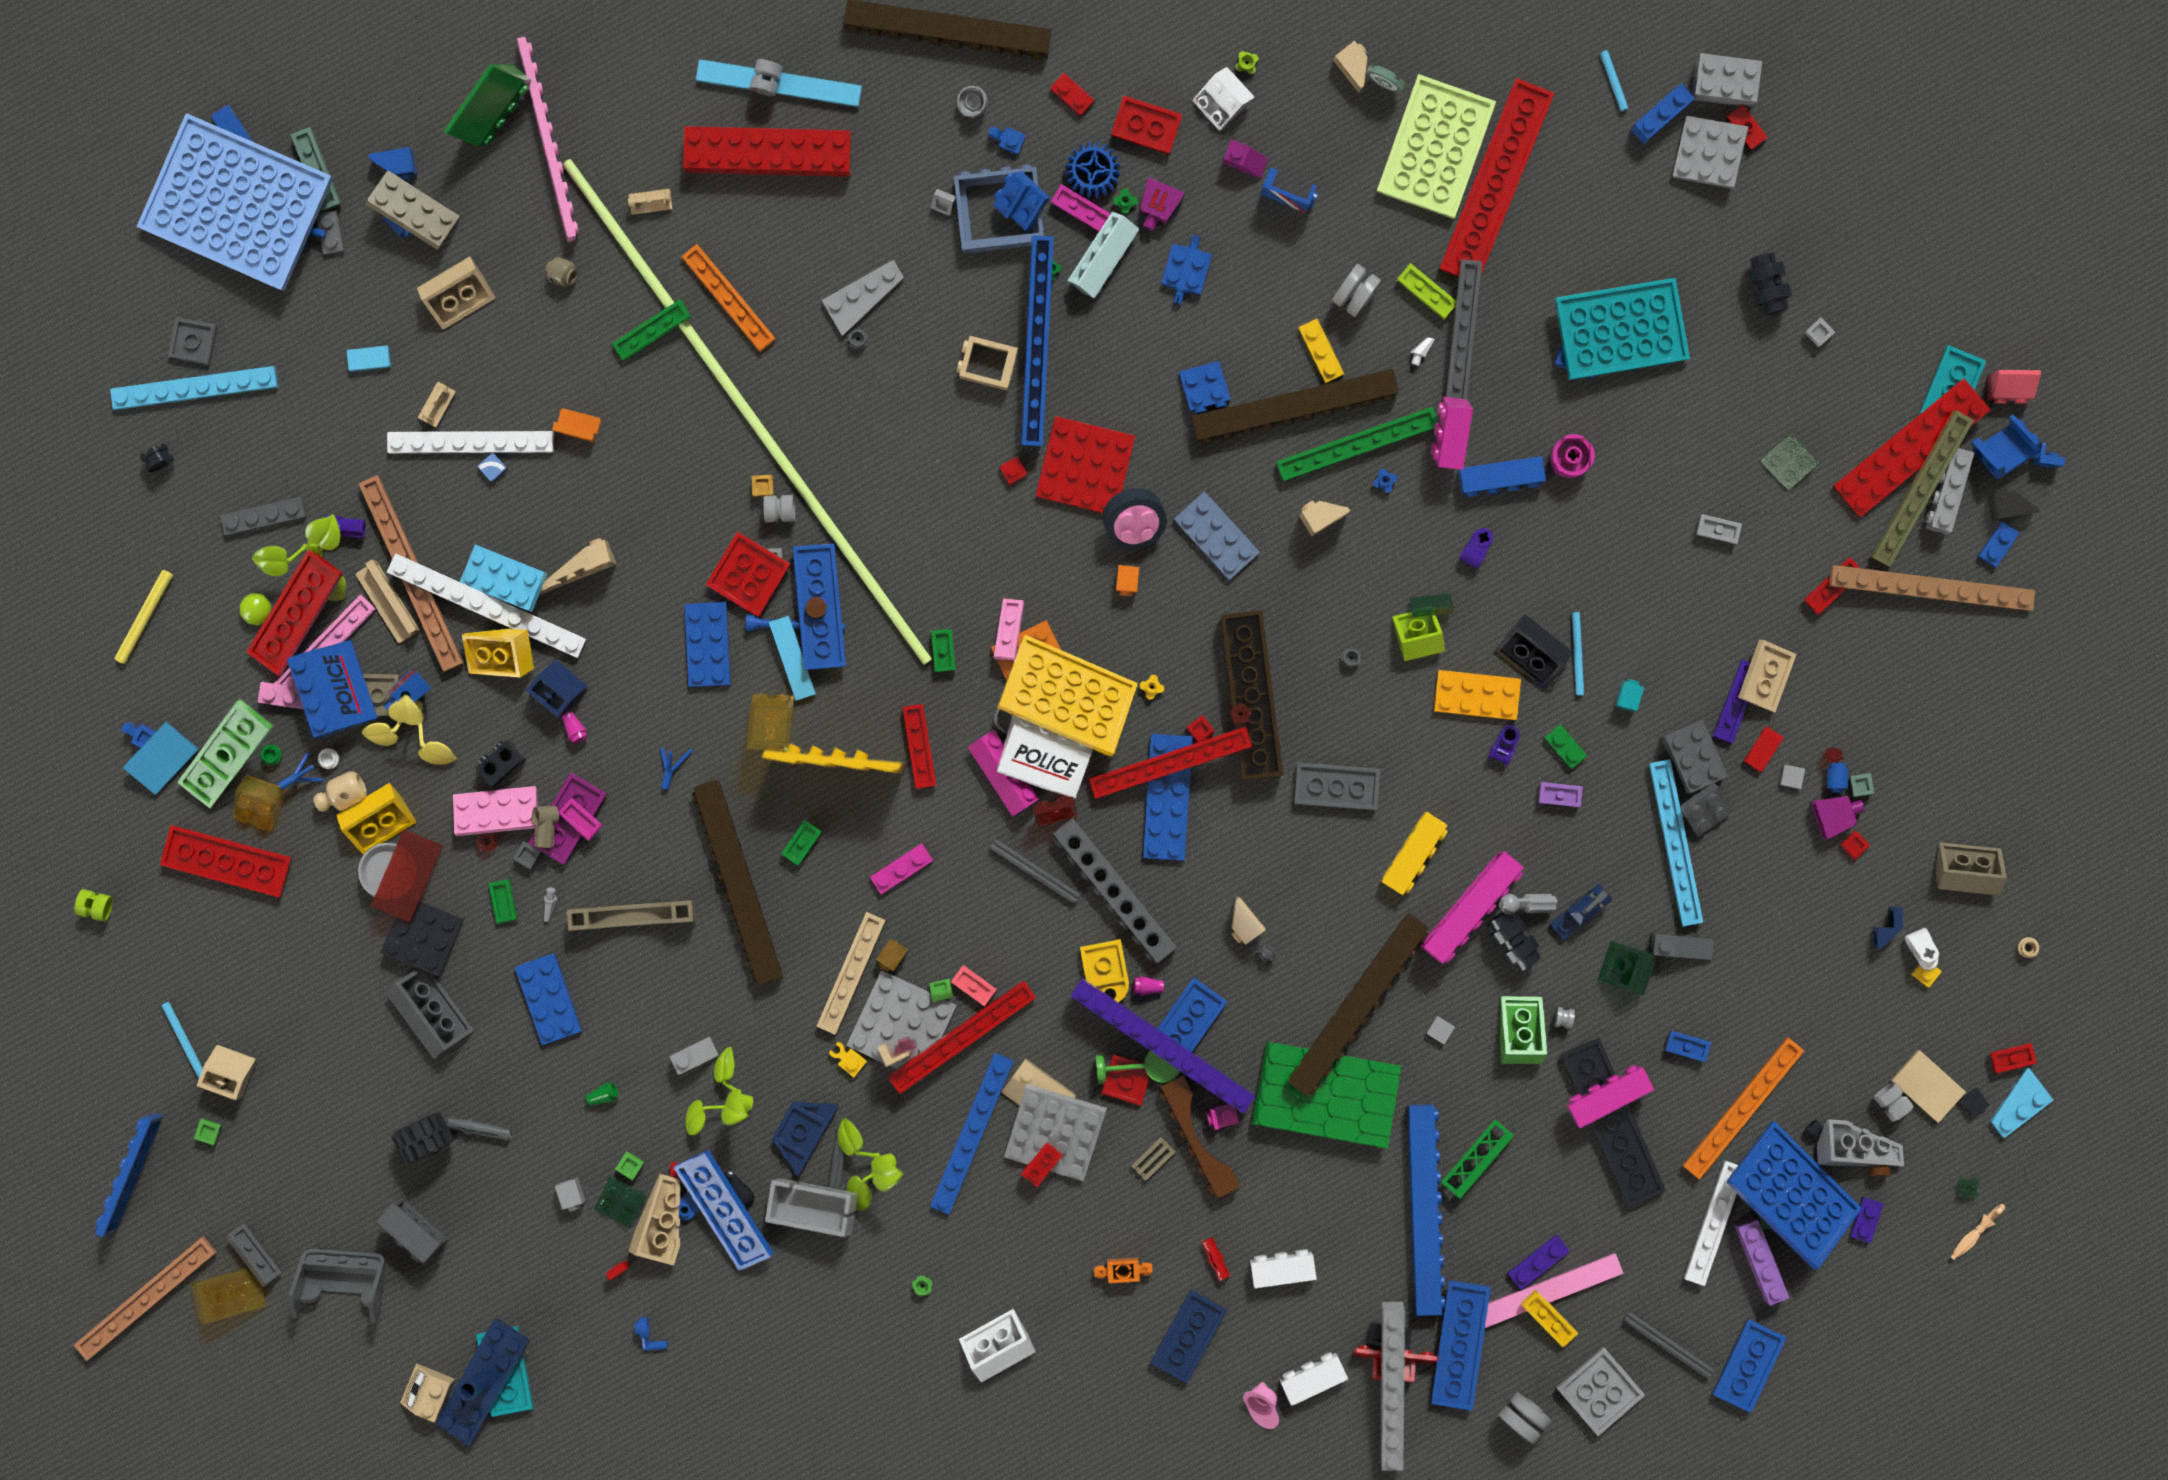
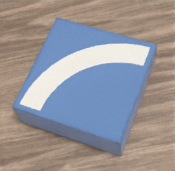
(492, 467)

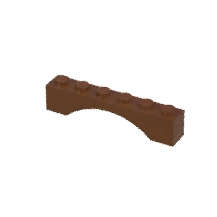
(1219, 1174)

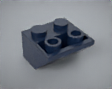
(556, 688)

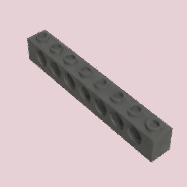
(1164, 945)

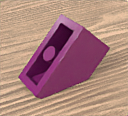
(1245, 159)

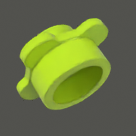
(1251, 58)

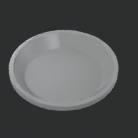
(373, 866)

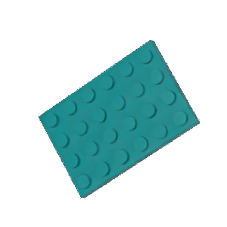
(1622, 328)

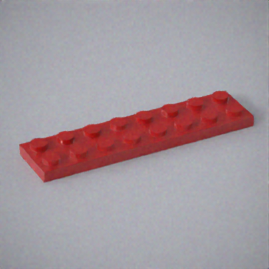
(1906, 449)

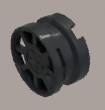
(157, 458)

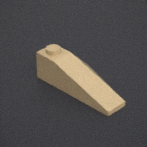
(587, 562)
(659, 1224)

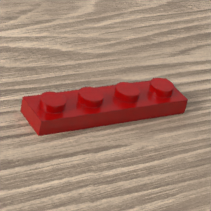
(919, 746)

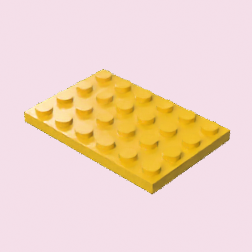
(1067, 695)

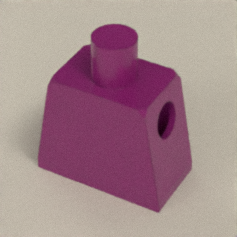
(1836, 814)

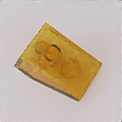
(770, 722)
(227, 1295)

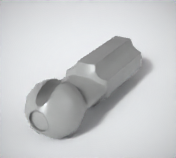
(1529, 903)

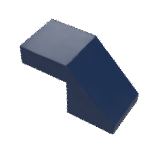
(1883, 935)

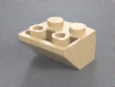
(227, 1072)

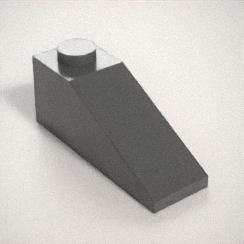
(1681, 946)

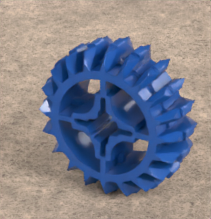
(1101, 172)

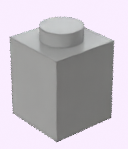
(570, 1194)

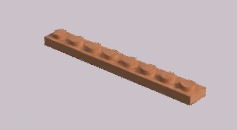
(145, 1298)

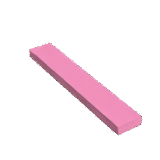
(337, 632)

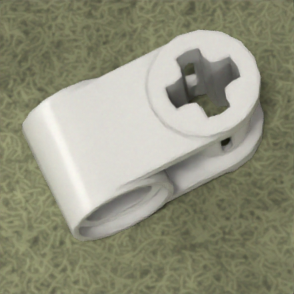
(1922, 945)

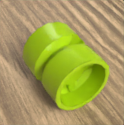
(97, 906)

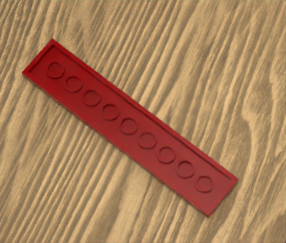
(1498, 176)

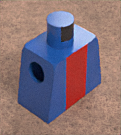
(413, 686)

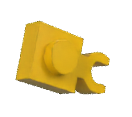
(850, 1060)

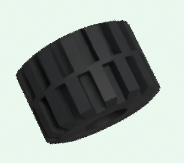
(422, 1138)

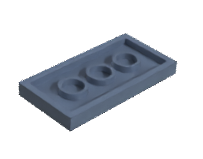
(1216, 535)

